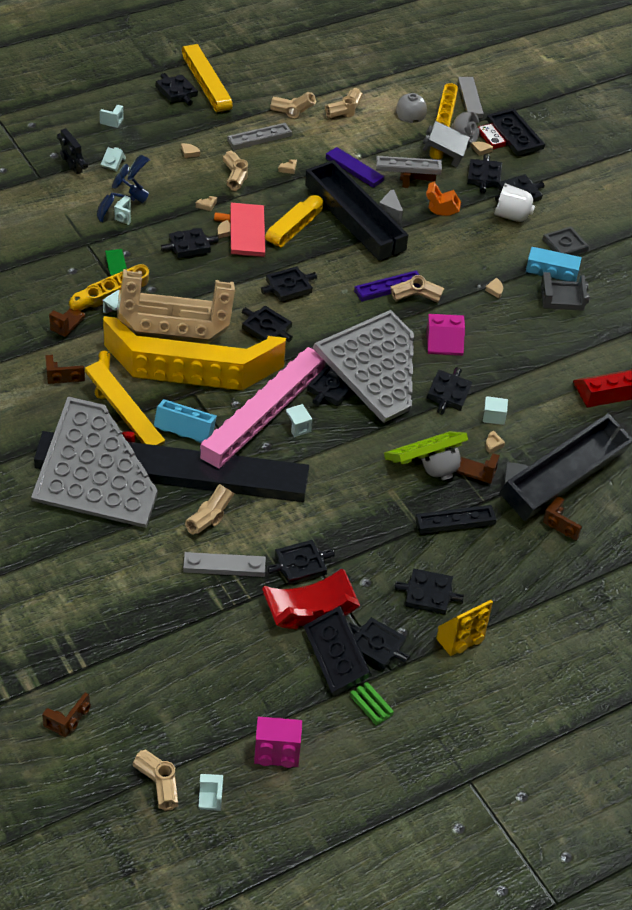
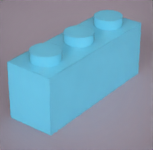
(559, 265)
(184, 421)

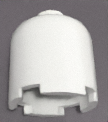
(514, 204)

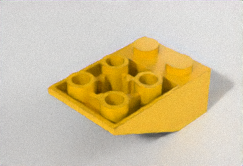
(465, 629)

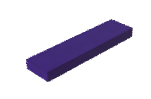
(355, 167)
(382, 287)

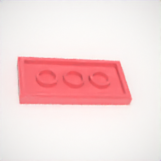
(247, 229)

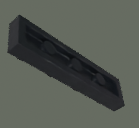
(455, 519)

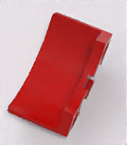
(304, 604)

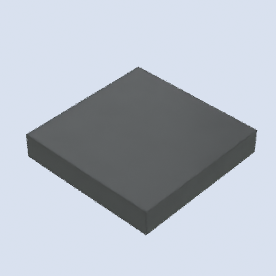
(565, 241)

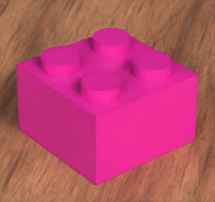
(278, 742)

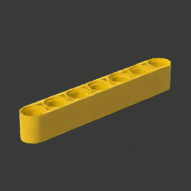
(207, 78)
(445, 113)

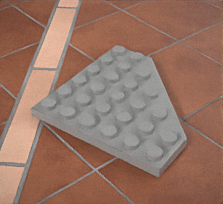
(374, 363)
(94, 468)

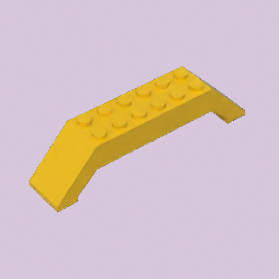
(192, 361)

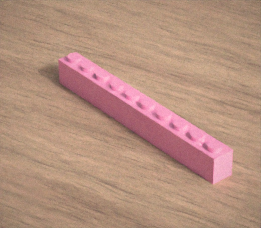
(261, 408)

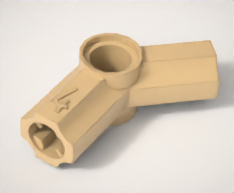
(295, 106)
(346, 106)
(239, 170)
(407, 289)
(210, 511)
(154, 769)

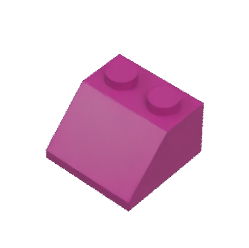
(445, 334)

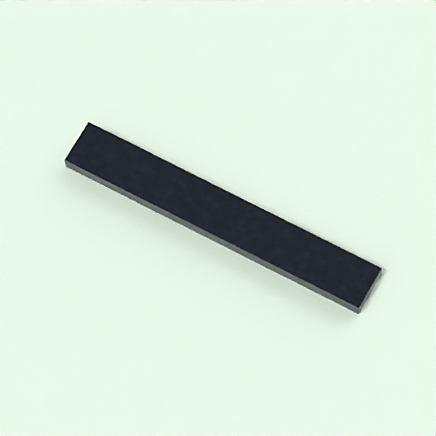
(186, 469)

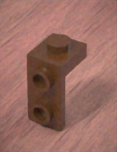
(405, 177)
(66, 322)

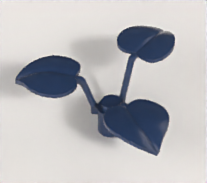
(136, 191)

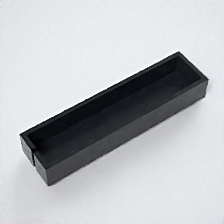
(356, 210)
(565, 467)

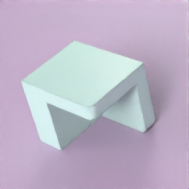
(112, 118)
(110, 303)
(495, 410)
(300, 420)
(210, 792)

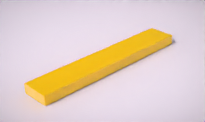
(124, 404)

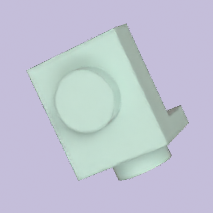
(113, 158)
(122, 210)

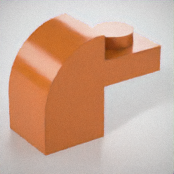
(442, 204)

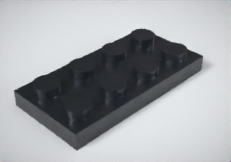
(516, 132)
(337, 651)

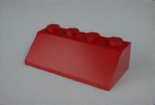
(605, 388)

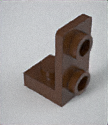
(63, 374)
(479, 471)
(554, 519)
(63, 725)

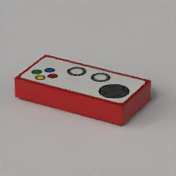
(491, 136)

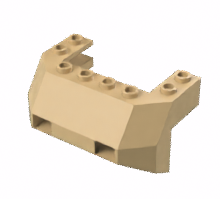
(174, 316)

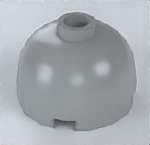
(411, 108)
(466, 124)
(442, 464)

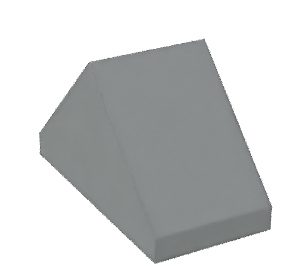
(392, 207)

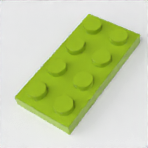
(422, 448)

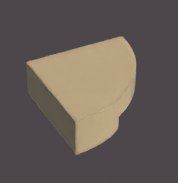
(481, 148)
(190, 150)
(288, 167)
(206, 204)
(224, 229)
(495, 288)
(494, 442)

